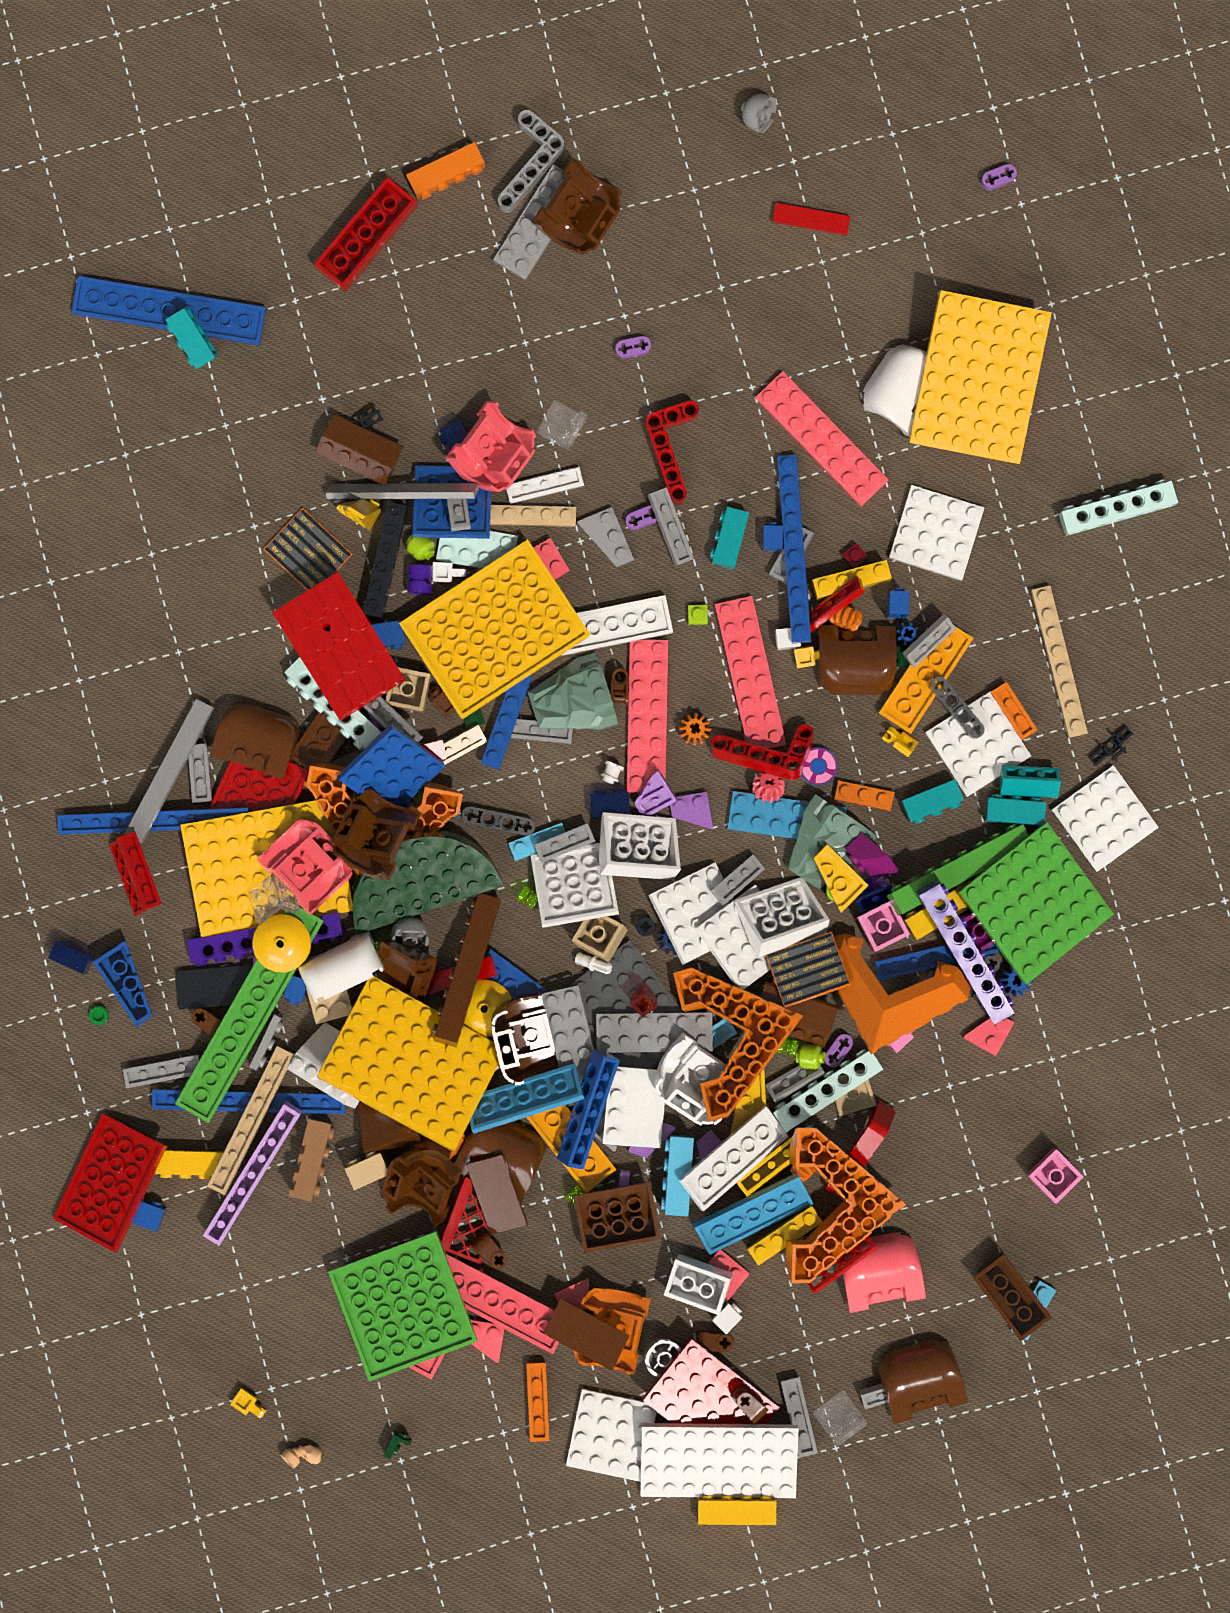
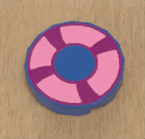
(819, 767)

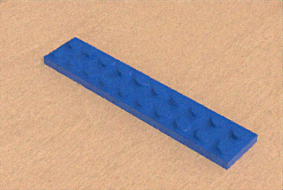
(152, 306)

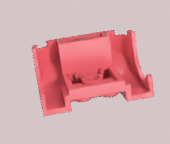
(492, 450)
(306, 864)
(885, 1274)

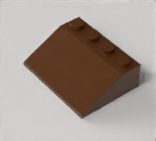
(383, 1132)
(617, 1217)

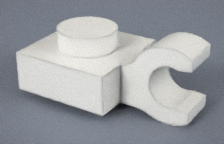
(444, 572)

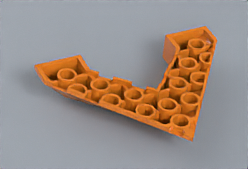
(332, 796)
(886, 1018)
(765, 1028)
(864, 1207)

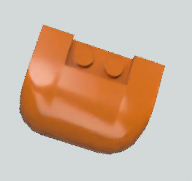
(623, 1311)

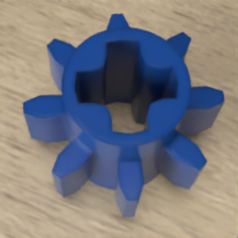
(906, 639)

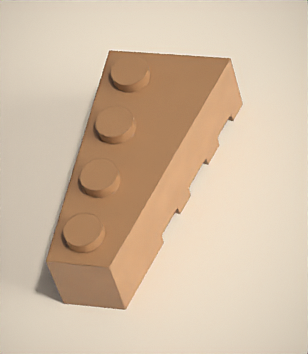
(312, 1159)

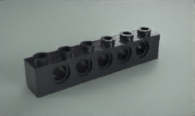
(385, 560)

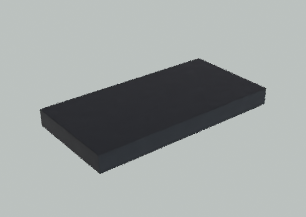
(210, 986)

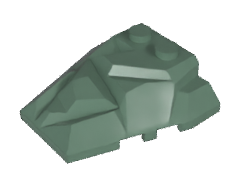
(574, 698)
(822, 826)

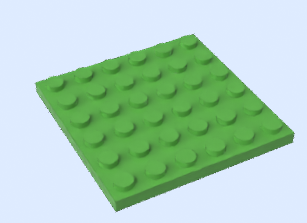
(1035, 903)
(403, 1306)

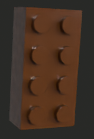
(1012, 1297)

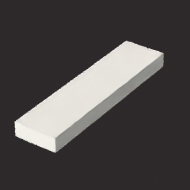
(545, 485)

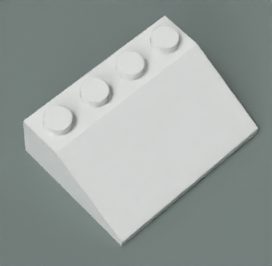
(639, 846)
(781, 916)
(310, 1059)
(633, 1109)

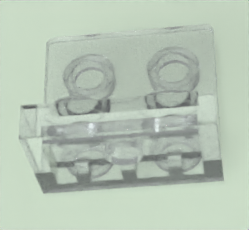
(562, 425)
(271, 897)
(840, 1418)

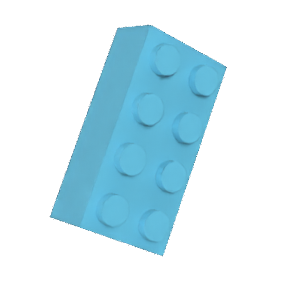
(677, 1165)

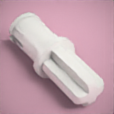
(593, 963)

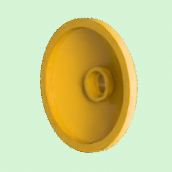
(295, 938)
(489, 994)

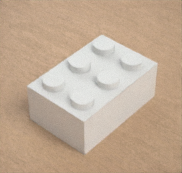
(698, 1284)

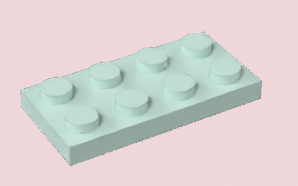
(475, 552)

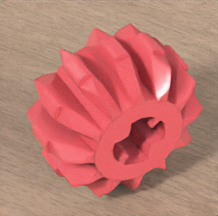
(768, 787)

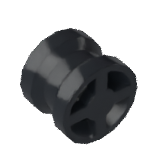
(643, 926)

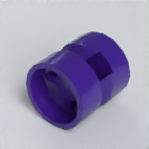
(420, 579)

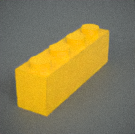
(869, 574)
(921, 922)
(188, 1163)
(766, 1169)
(789, 1230)
(736, 1511)

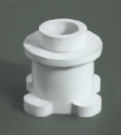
(611, 772)

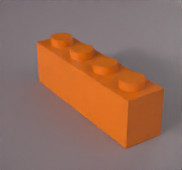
(445, 171)

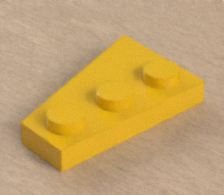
(839, 877)

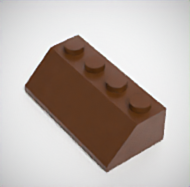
(359, 449)
(816, 1020)

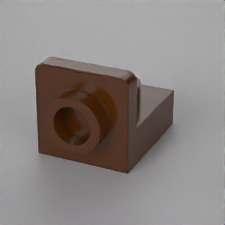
(440, 700)

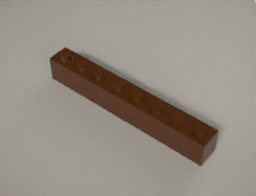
(467, 970)

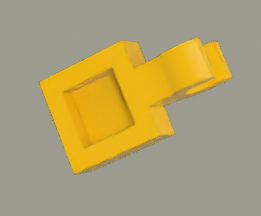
(806, 656)
(902, 742)
(245, 1402)

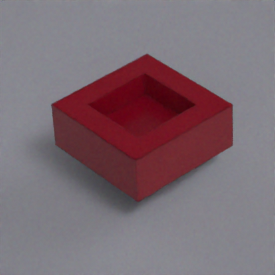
(854, 556)

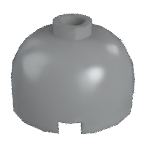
(757, 112)
(410, 933)
(659, 1355)

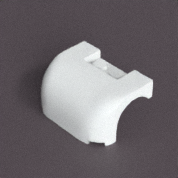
(896, 385)
(341, 967)
(680, 1077)

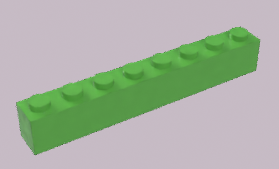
(959, 870)

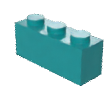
(191, 337)
(729, 538)
(1030, 781)
(932, 802)
(1015, 810)

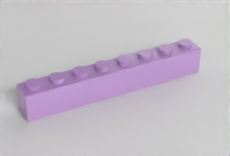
(252, 1173)

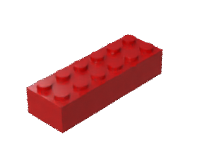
(366, 234)

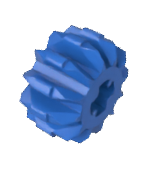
(1009, 978)

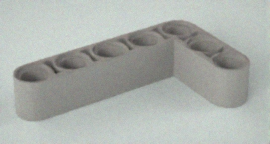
(533, 164)

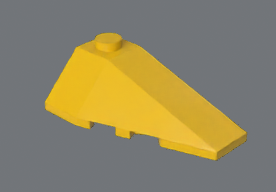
(361, 512)

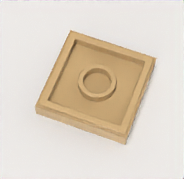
(856, 1099)

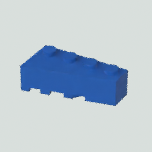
(122, 978)

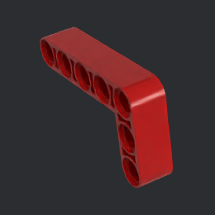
(666, 448)
(767, 755)
(871, 1137)

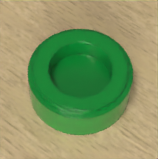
(98, 1015)

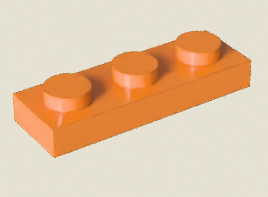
(1013, 711)
(864, 795)

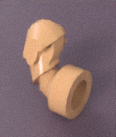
(310, 1453)

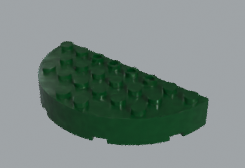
(429, 873)

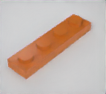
(537, 1401)

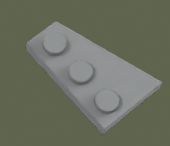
(608, 536)

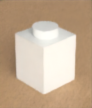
(784, 640)
(728, 1317)

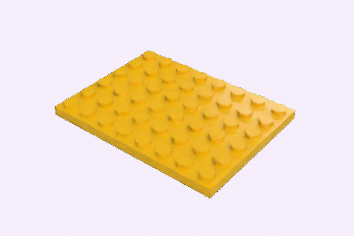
(979, 377)
(494, 629)
(225, 866)
(397, 1068)

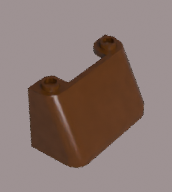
(406, 968)

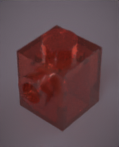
(643, 1000)

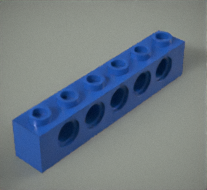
(588, 1111)

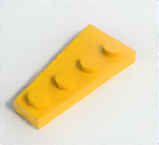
(750, 1103)

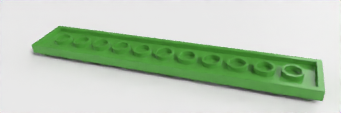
(238, 1032)

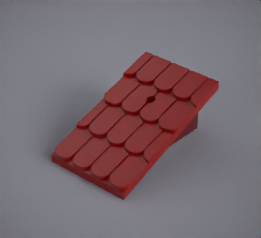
(338, 646)

